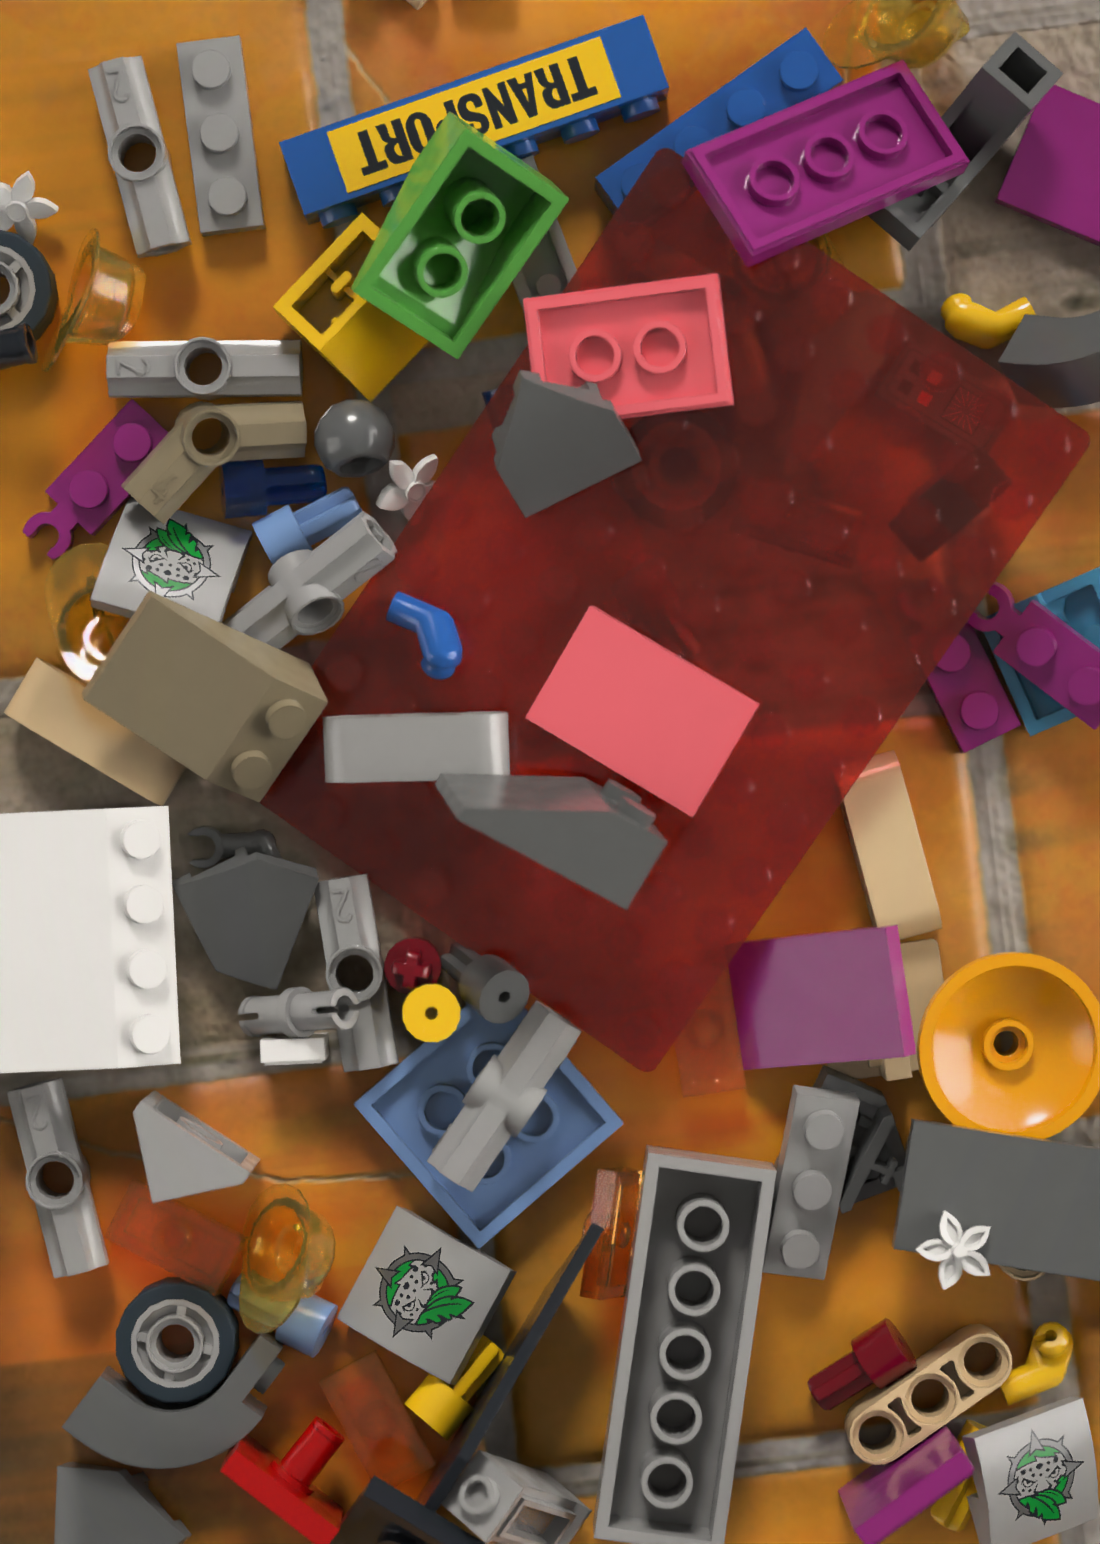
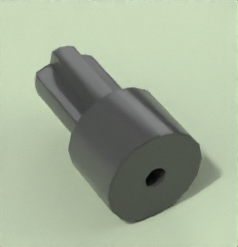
(487, 983)

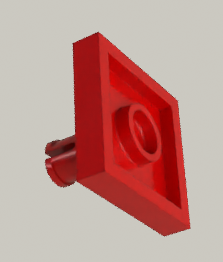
(287, 1483)

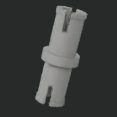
(298, 1012)

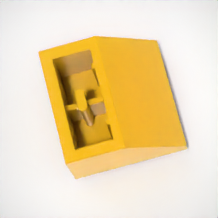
(344, 327)

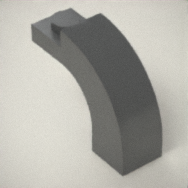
(981, 123)
(1056, 359)
(160, 1435)

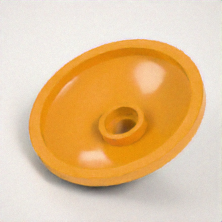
(1054, 1054)

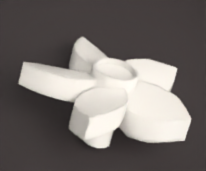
(21, 209)
(408, 486)
(956, 1250)

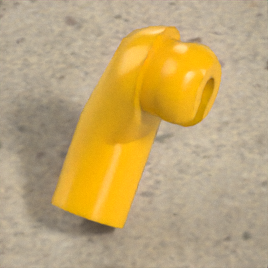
(981, 325)
(1044, 1365)

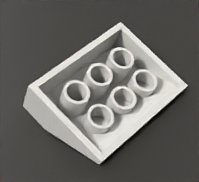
(87, 940)

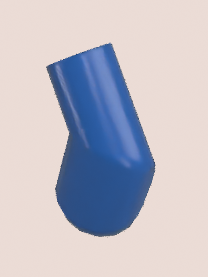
(435, 633)

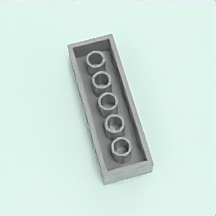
(684, 1348)

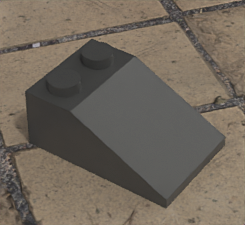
(565, 824)

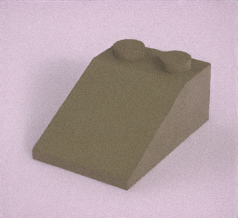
(207, 695)

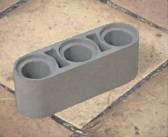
(414, 746)

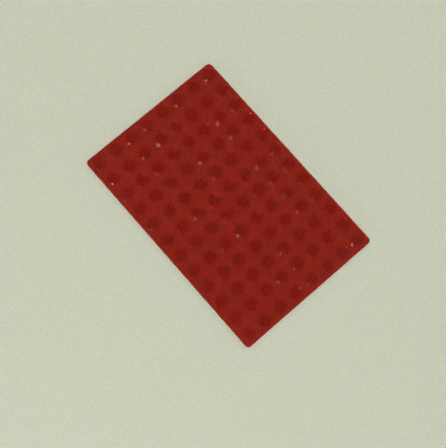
(782, 543)

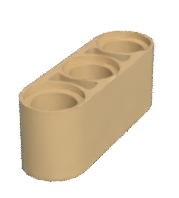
(55, 709)
(889, 850)
(913, 1423)

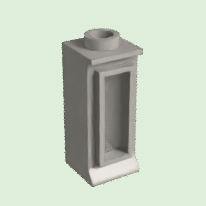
(514, 1503)

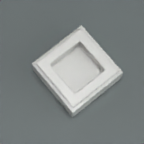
(290, 1051)

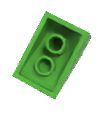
(457, 235)

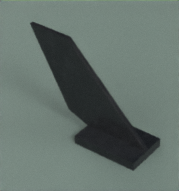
(391, 1517)

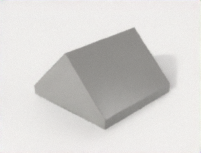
(185, 1153)

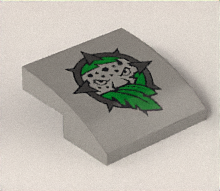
(183, 560)
(426, 1295)
(1033, 1474)

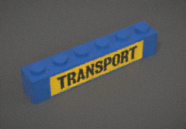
(514, 104)

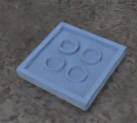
(426, 1095)

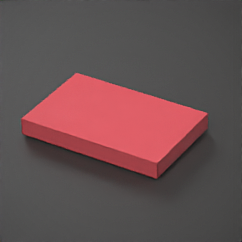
(641, 343)
(642, 710)

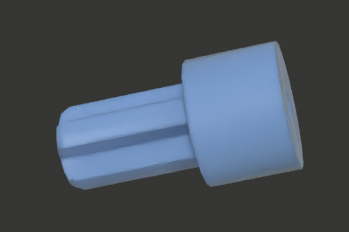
(298, 530)
(307, 1325)

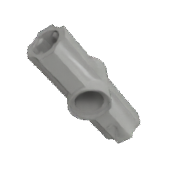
(129, 119)
(163, 368)
(311, 585)
(346, 930)
(504, 1096)
(69, 1218)

